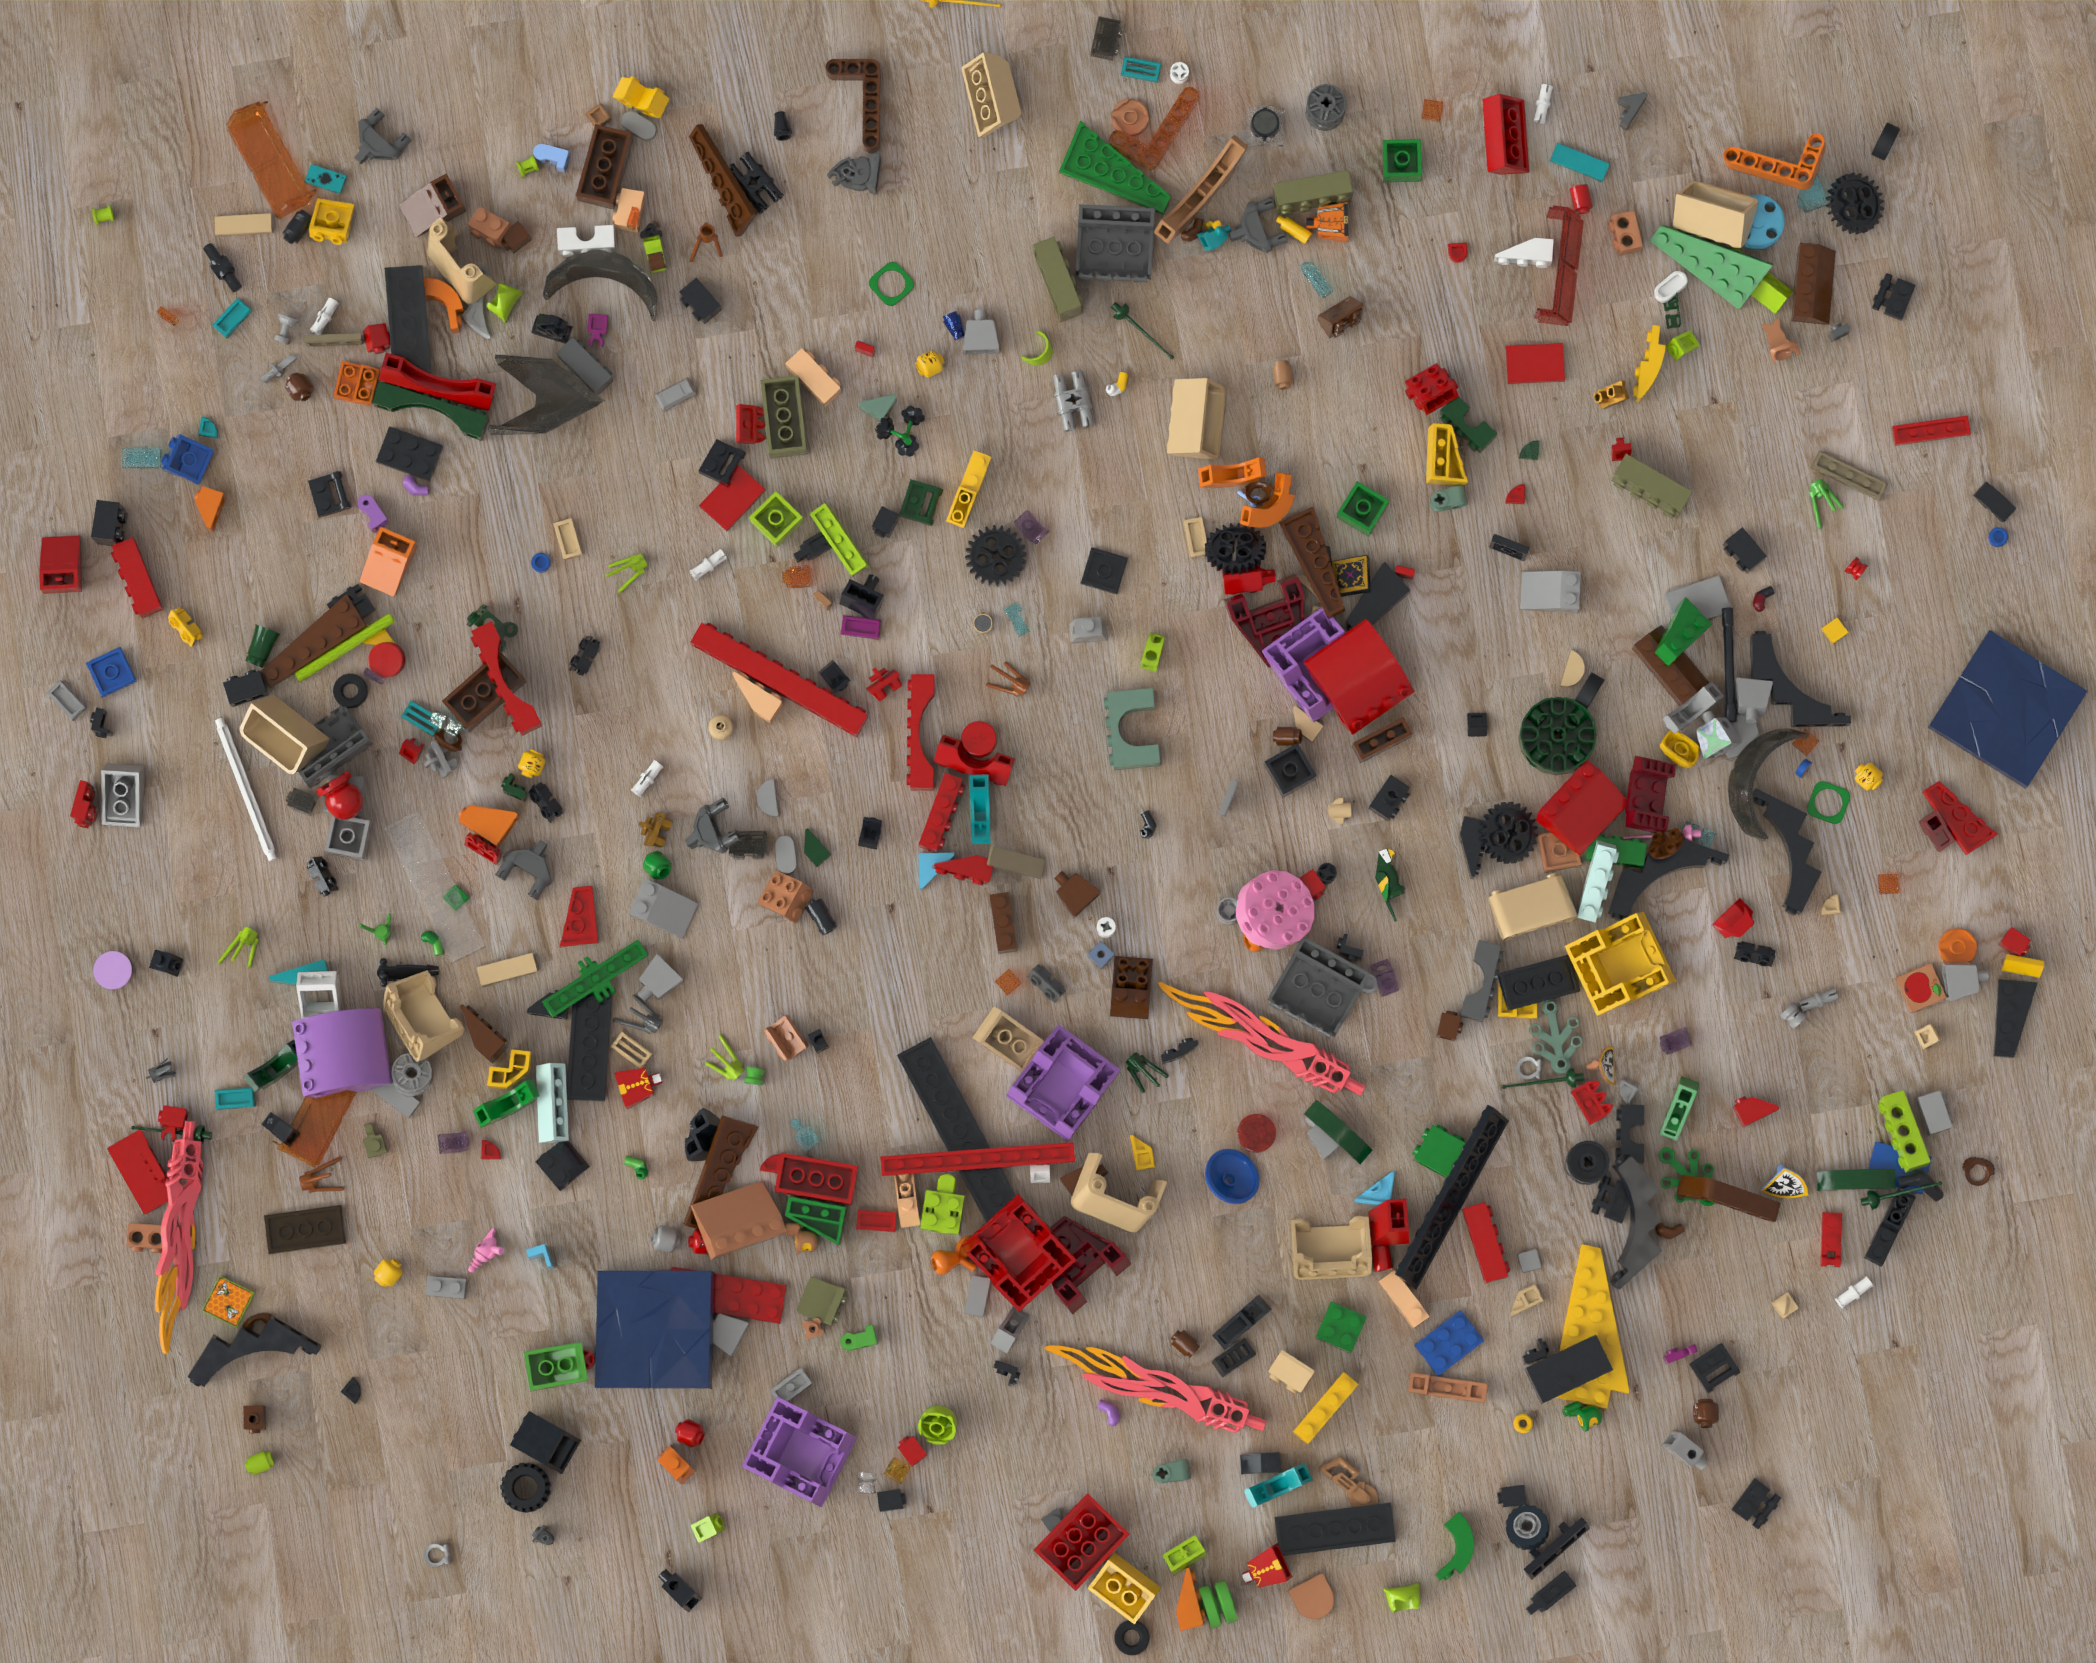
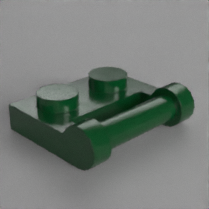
(914, 501)

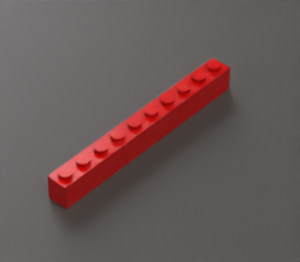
(776, 678)

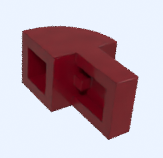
(1935, 828)

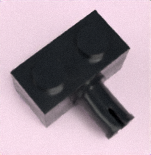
(862, 597)
(1389, 798)

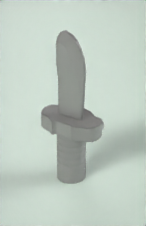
(275, 370)

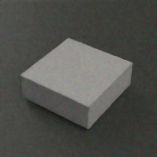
(1529, 1261)

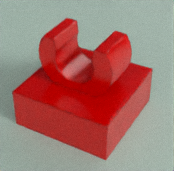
(1620, 449)
(410, 750)

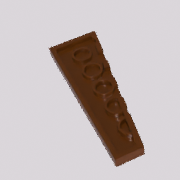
(732, 196)
(1309, 548)
(323, 635)
(724, 1154)

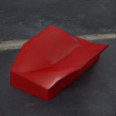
(1735, 920)

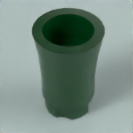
(261, 645)

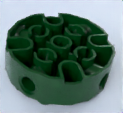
(1562, 717)

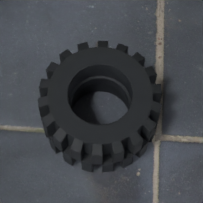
(541, 1494)

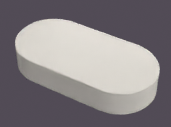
(1668, 287)

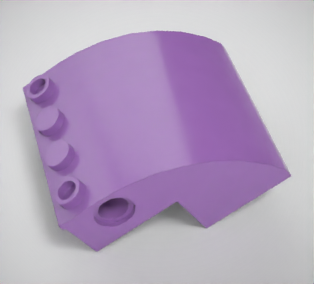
(1288, 657)
(342, 1052)
(1063, 1082)
(799, 1452)

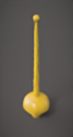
(932, 3)

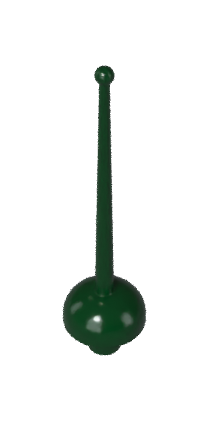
(1122, 312)
(1570, 1078)
(199, 1132)
(1874, 1199)

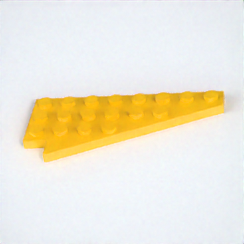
(1589, 1315)

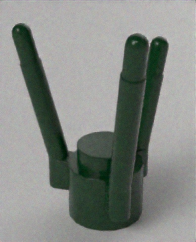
(1136, 1063)

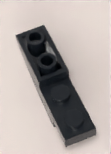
(1889, 1228)

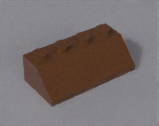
(1813, 284)
(1680, 678)

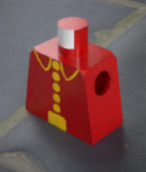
(636, 1085)
(1268, 1568)

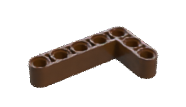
(868, 96)
(1728, 1196)

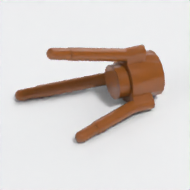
(706, 235)
(1019, 684)
(309, 1180)

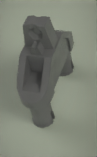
(374, 145)
(1251, 229)
(707, 832)
(530, 861)

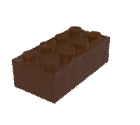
(604, 166)
(477, 694)

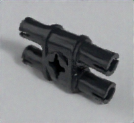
(764, 181)

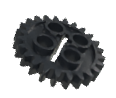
(1854, 203)
(1221, 546)
(987, 571)
(1522, 838)

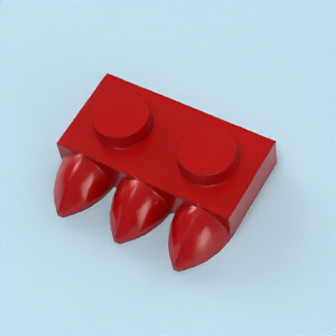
(748, 424)
(479, 846)
(1590, 1102)

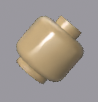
(723, 734)

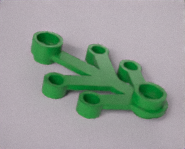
(1682, 1171)

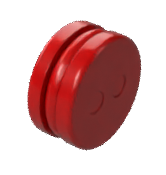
(386, 659)
(978, 739)

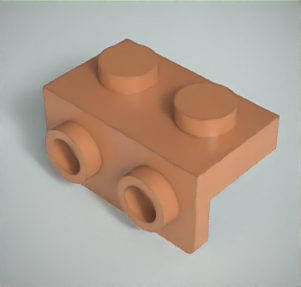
(488, 227)
(786, 1038)

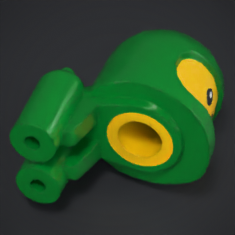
(1586, 1416)

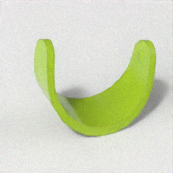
(1044, 357)

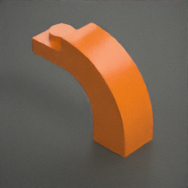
(442, 292)
(1232, 475)
(1274, 508)

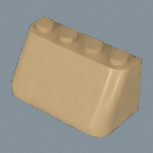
(1714, 213)
(1196, 418)
(282, 734)

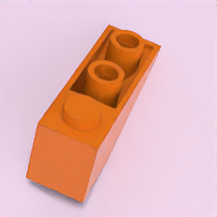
(1187, 1609)

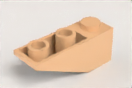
(761, 702)
(907, 1200)

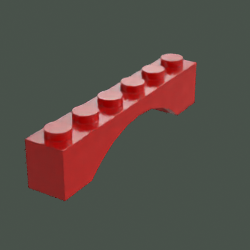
(471, 392)
(922, 692)
(524, 714)

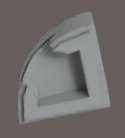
(1627, 1091)

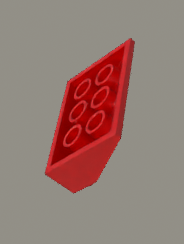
(1582, 808)
(1081, 1542)

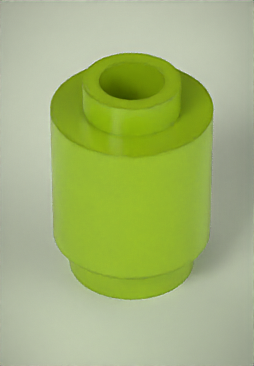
(259, 1462)

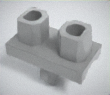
(437, 760)

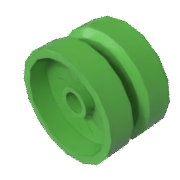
(1218, 1604)

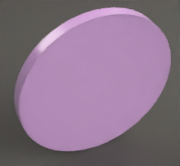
(112, 970)

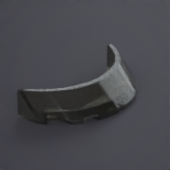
(603, 265)
(1744, 773)

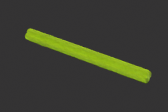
(344, 647)

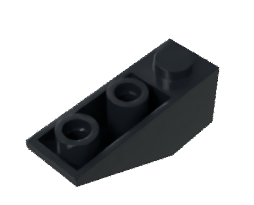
(1471, 844)

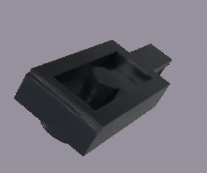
(812, 548)
(1551, 1593)

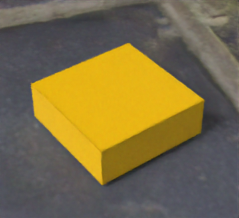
(1834, 630)

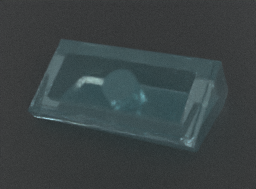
(1316, 279)

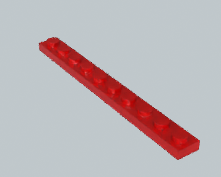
(977, 1159)

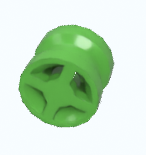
(754, 1076)

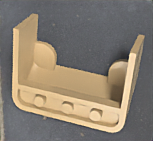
(1091, 1200)

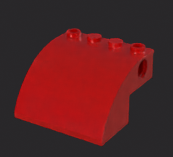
(1359, 676)
(1018, 1252)

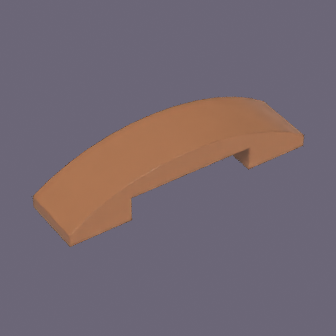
(1447, 1388)

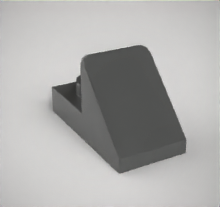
(1632, 104)

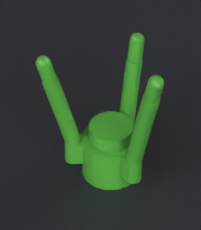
(1821, 489)
(382, 931)

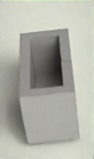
(1935, 1113)

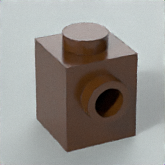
(515, 238)
(1449, 1026)
(254, 1418)

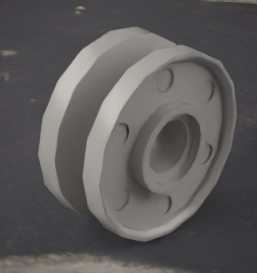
(407, 1085)

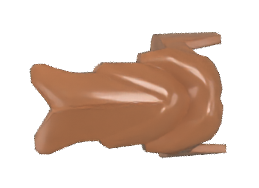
(1780, 347)

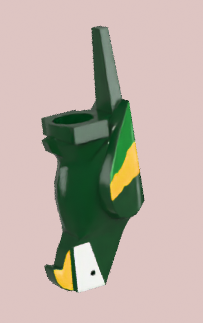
(1388, 878)

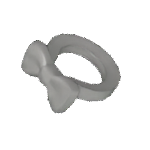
(1537, 1074)
(446, 1560)

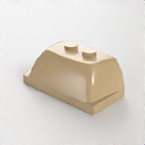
(991, 92)

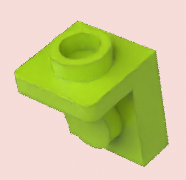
(1682, 345)
(708, 1527)

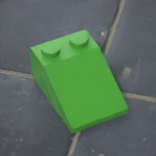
(555, 1366)

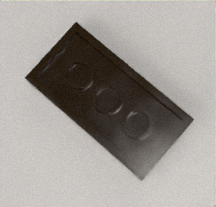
(304, 1229)

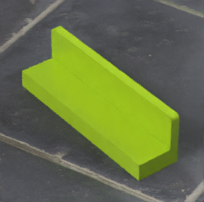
(1770, 291)
(839, 539)

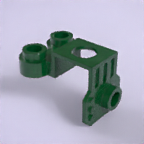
(478, 618)

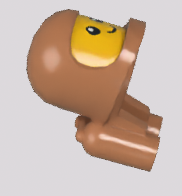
(803, 1240)

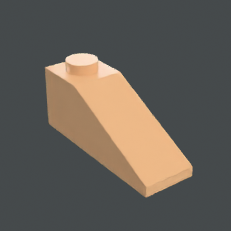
(1404, 1299)

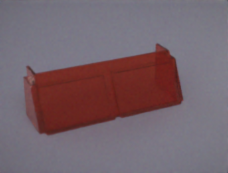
(1567, 264)

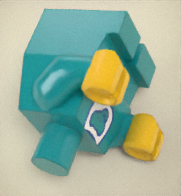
(1213, 236)

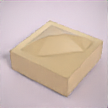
(1927, 1036)
(1784, 1305)

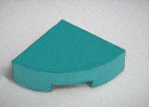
(207, 428)

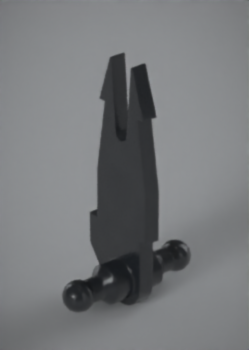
(392, 973)

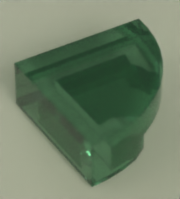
(1530, 451)

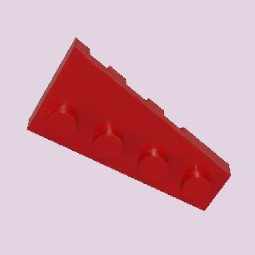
(1963, 825)

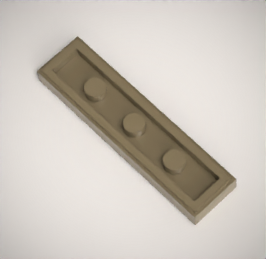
(1849, 475)

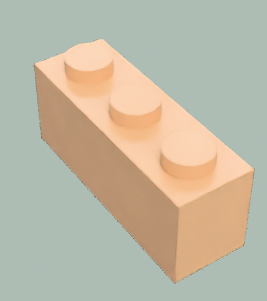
(814, 377)

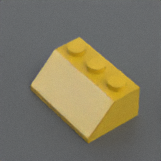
(1124, 1588)

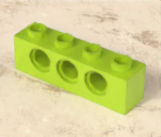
(1899, 1102)

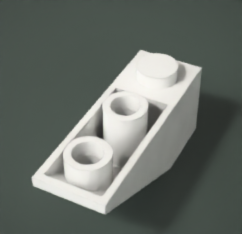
(1534, 252)

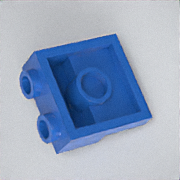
(187, 459)

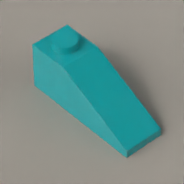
(290, 976)

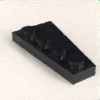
(2011, 1013)

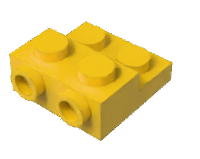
(331, 221)

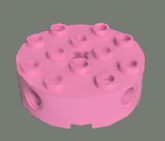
(1275, 910)

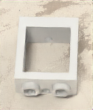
(314, 982)

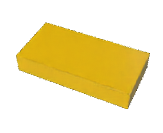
(2023, 965)

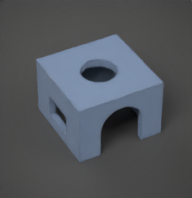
(1100, 962)

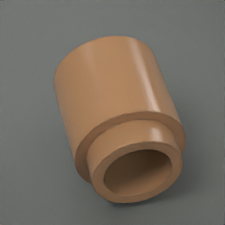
(1283, 374)

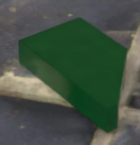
(814, 849)

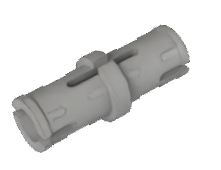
(1818, 1000)

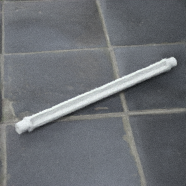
(245, 789)

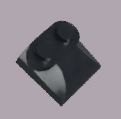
(562, 1164)

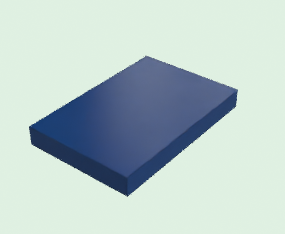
(1886, 1157)

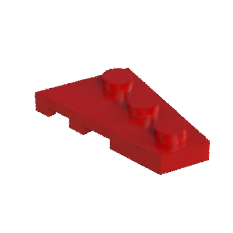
(581, 919)

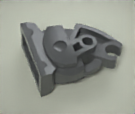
(860, 172)

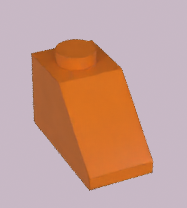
(209, 505)

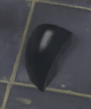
(701, 1135)

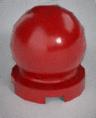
(342, 798)

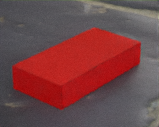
(876, 1221)

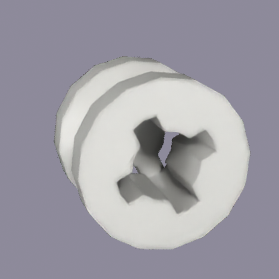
(1179, 68)
(1104, 930)

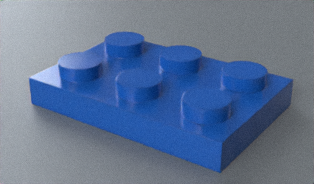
(1449, 1343)

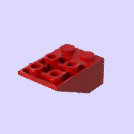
(60, 565)

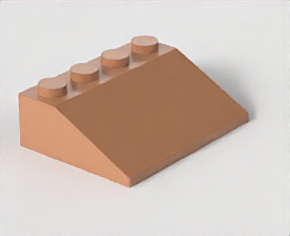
(738, 1220)

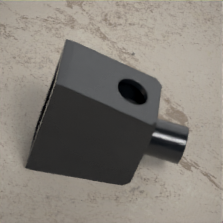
(684, 1594)

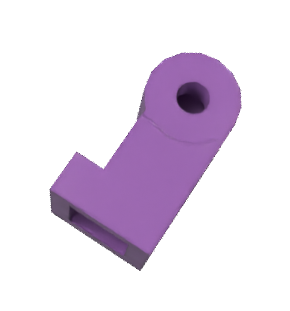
(370, 507)

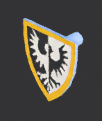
(1786, 1184)

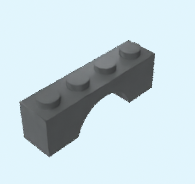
(1475, 1005)

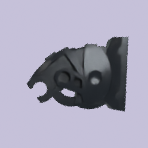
(552, 328)

